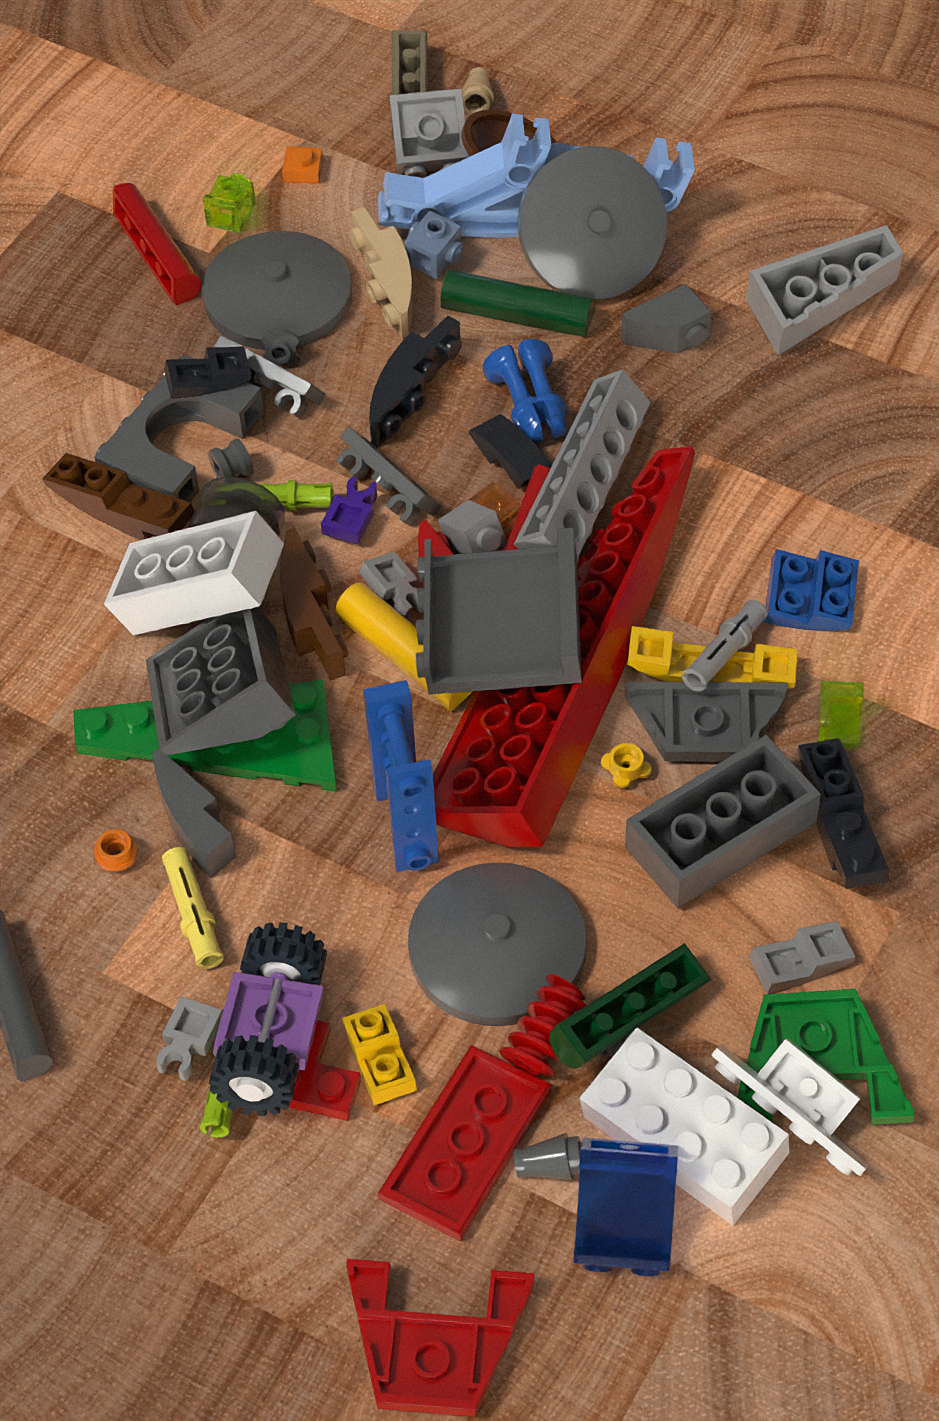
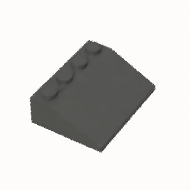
(219, 684)

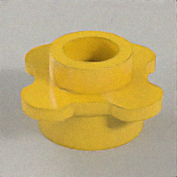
(629, 755)

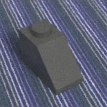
(668, 322)

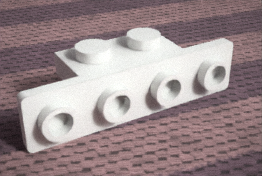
(801, 1092)

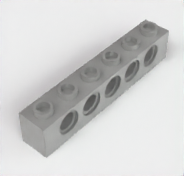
(586, 463)

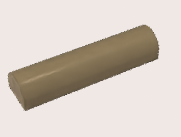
(409, 62)

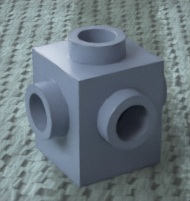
(433, 244)

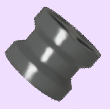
(231, 461)

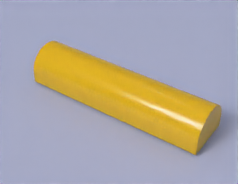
(388, 634)

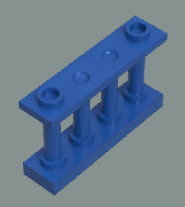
(400, 777)

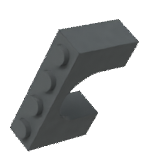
(145, 465)

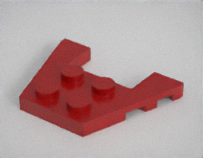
(434, 1358)

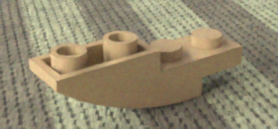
(388, 270)

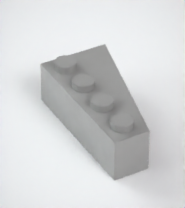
(821, 285)

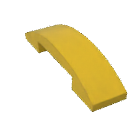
(659, 657)

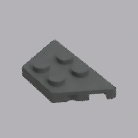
(708, 722)

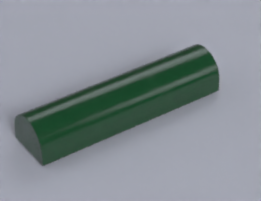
(517, 303)
(627, 1007)

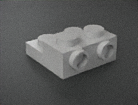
(427, 131)

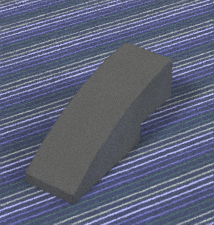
(193, 816)

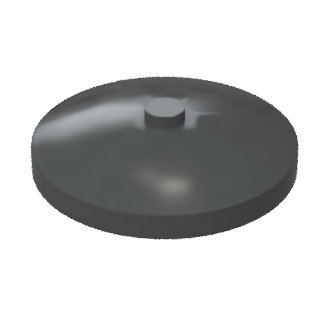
(592, 222)
(277, 284)
(492, 939)

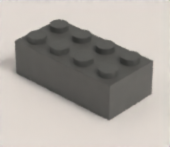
(722, 821)

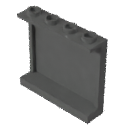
(499, 618)

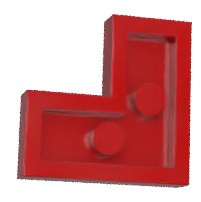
(323, 1087)

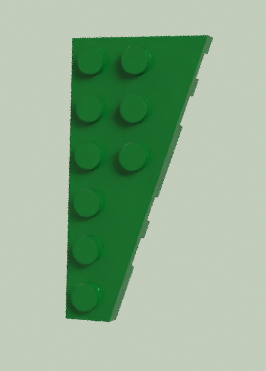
(292, 753)

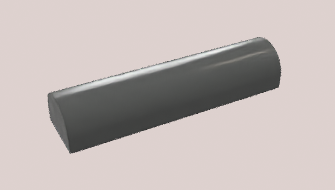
(18, 1014)

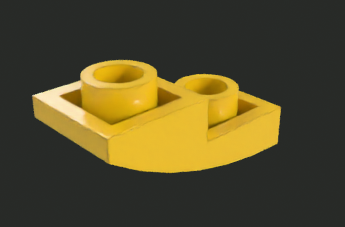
(379, 1054)

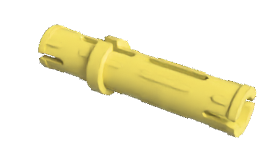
(204, 945)

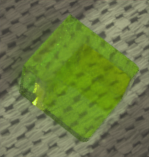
(840, 712)

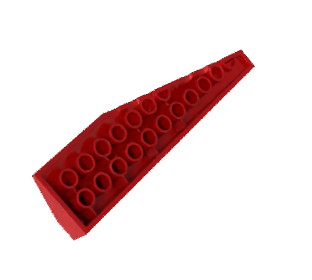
(525, 744)

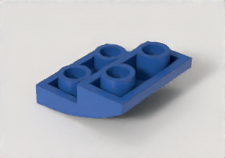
(811, 591)

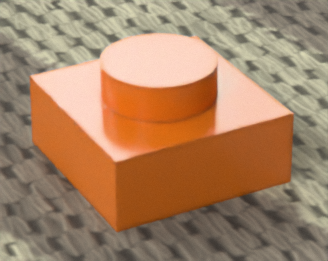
(302, 164)

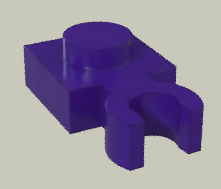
(350, 516)

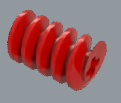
(532, 1044)

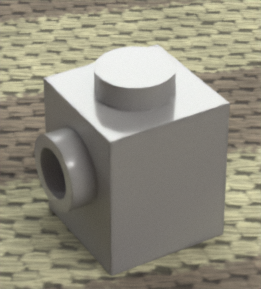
(472, 529)

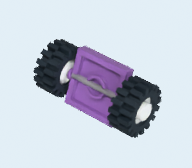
(268, 1020)

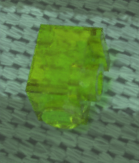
(232, 194)

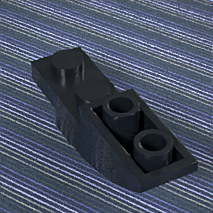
(403, 378)
(841, 815)

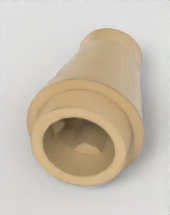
(477, 91)

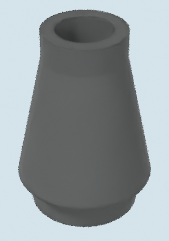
(550, 1158)

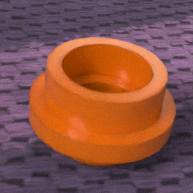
(112, 841)

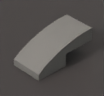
(806, 957)

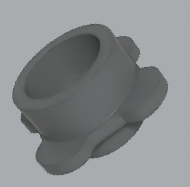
(283, 339)

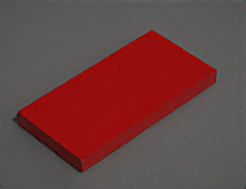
(465, 1143)

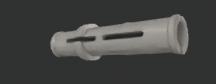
(733, 635)

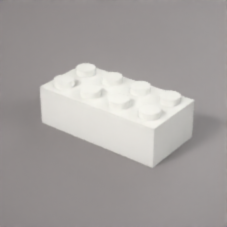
(194, 573)
(661, 1099)

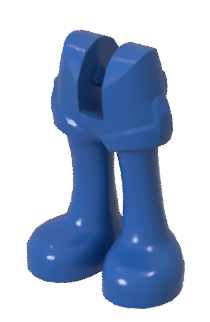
(529, 411)

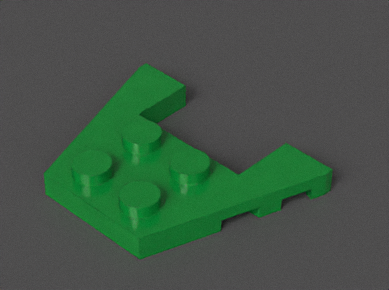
(837, 1035)

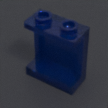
(625, 1206)

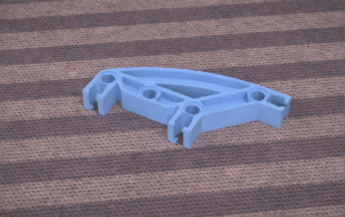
(488, 187)

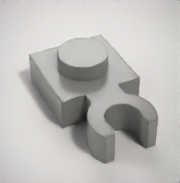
(391, 579)
(188, 1032)

